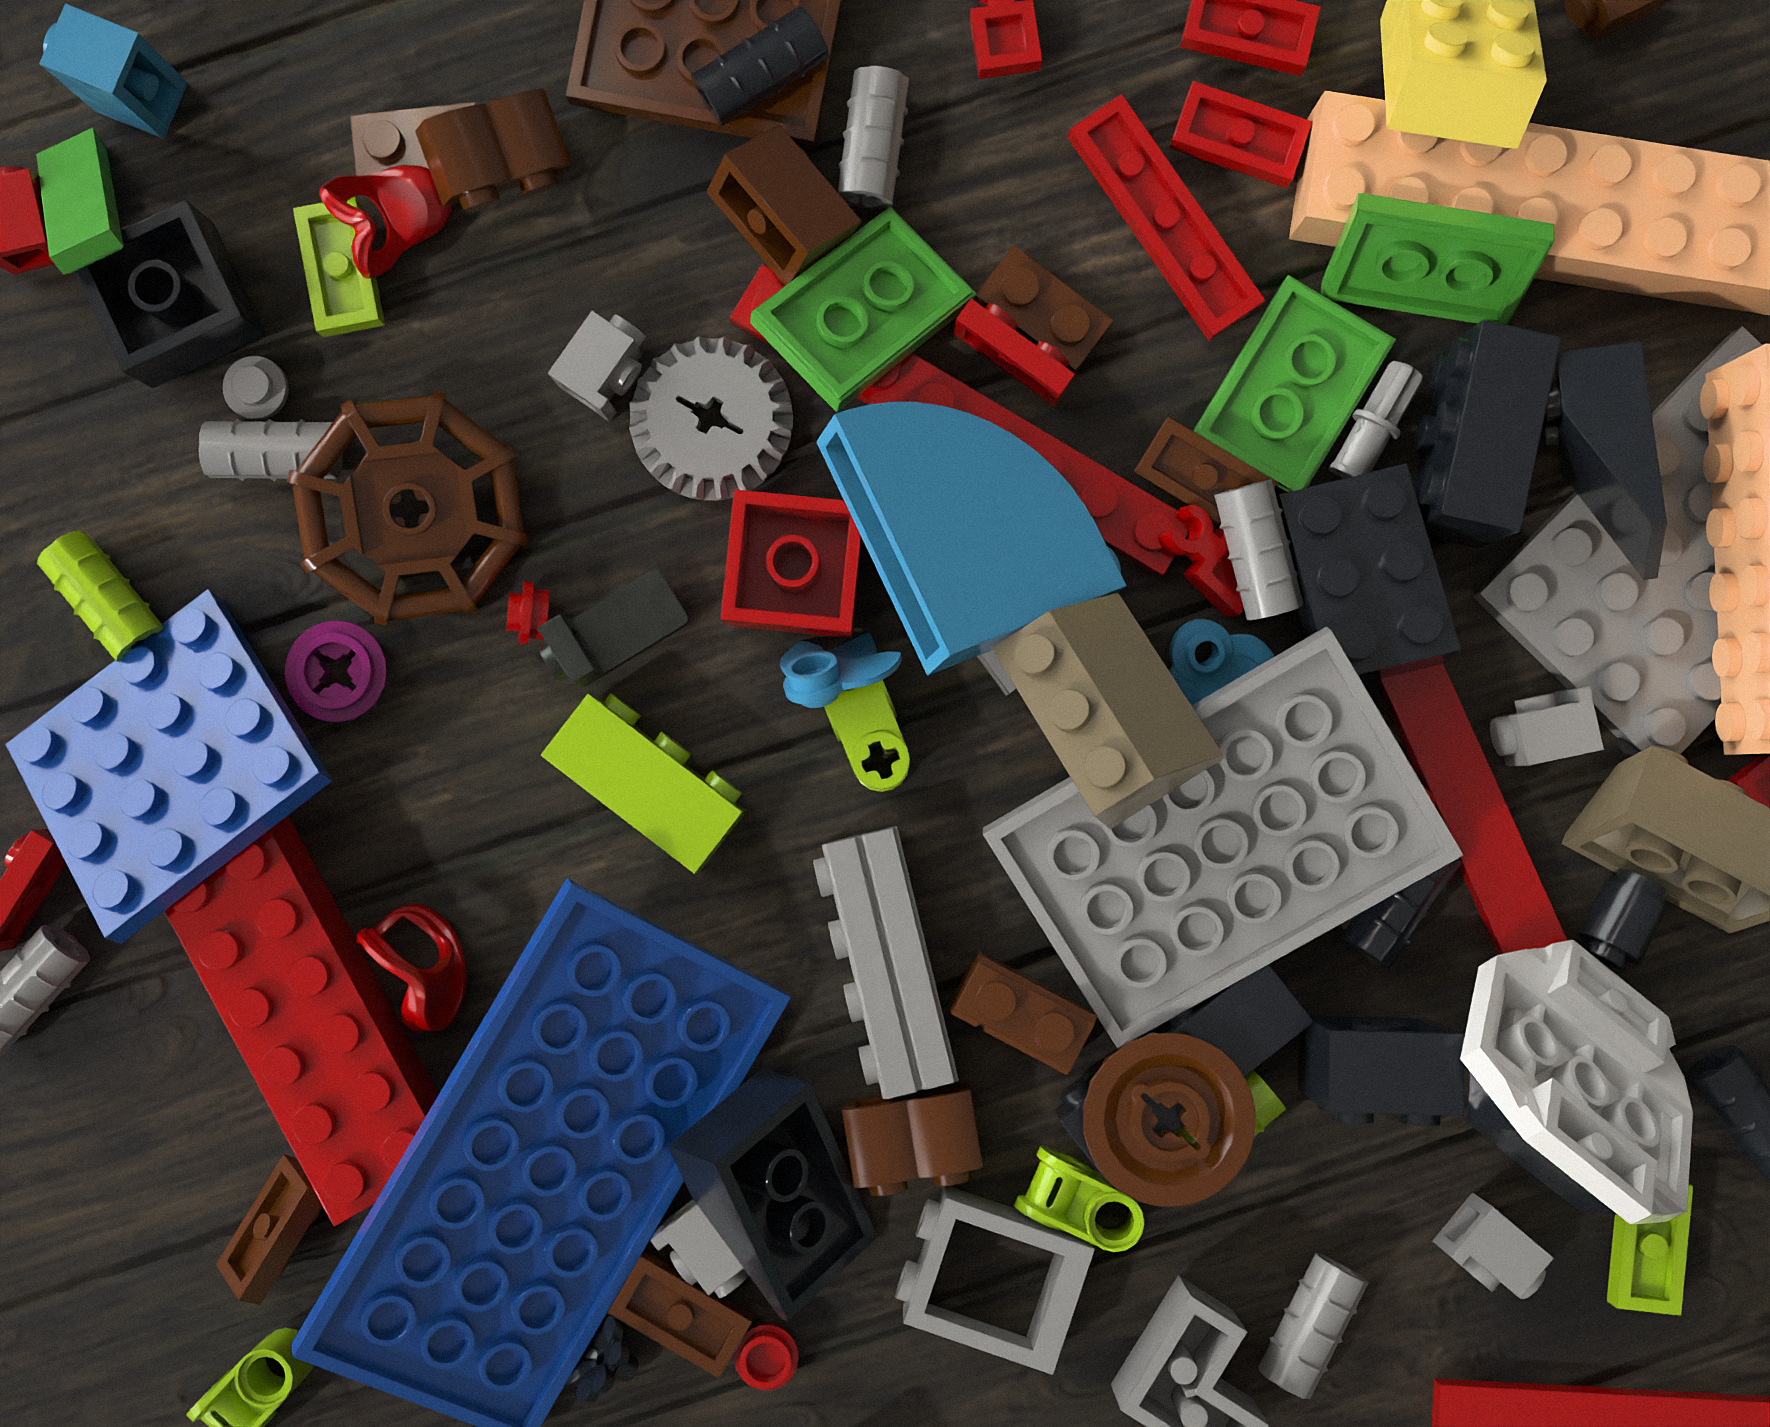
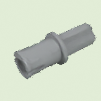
(1377, 420)

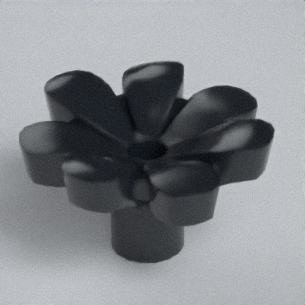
(603, 1362)

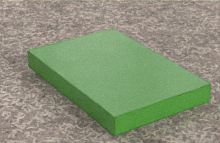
(1435, 259)
(862, 308)
(1294, 385)

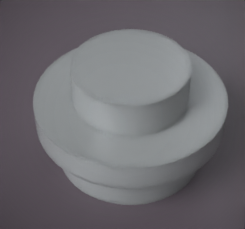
(255, 388)

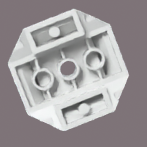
(1579, 1082)

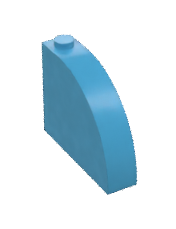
(963, 525)

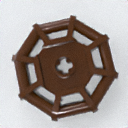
(379, 483)

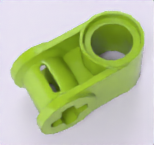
(865, 720)
(1076, 1200)
(250, 1390)

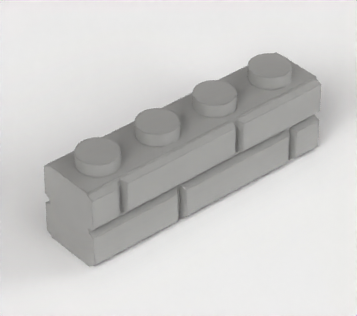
(888, 962)

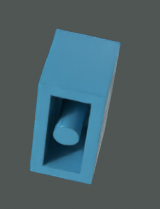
(113, 70)

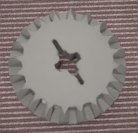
(722, 460)

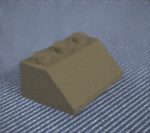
(1107, 706)
(1684, 833)

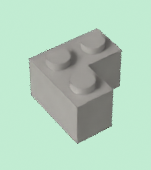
(1179, 1363)

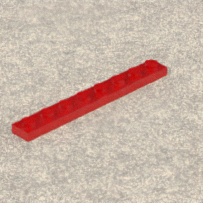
(1123, 512)

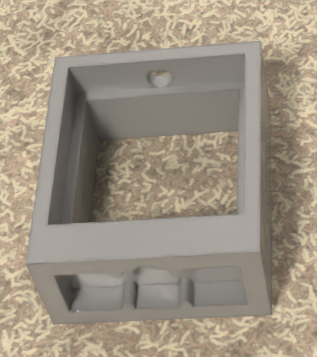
(1057, 1299)

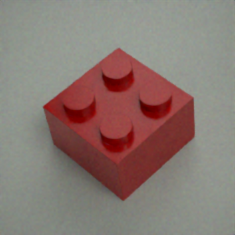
(791, 565)

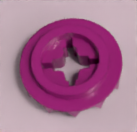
(308, 674)

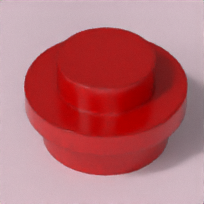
(527, 612)
(767, 1356)

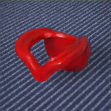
(406, 203)
(434, 992)

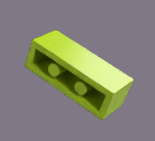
(645, 780)

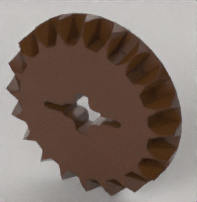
(1165, 1166)

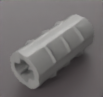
(873, 137)
(259, 448)
(1259, 550)
(36, 979)
(1312, 1326)

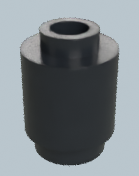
(1624, 919)

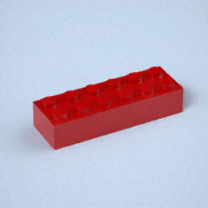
(307, 1017)

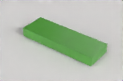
(78, 202)

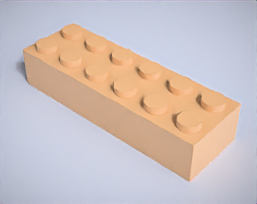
(1739, 530)

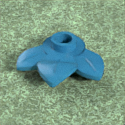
(1229, 659)
(820, 675)

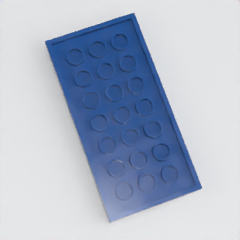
(540, 1167)

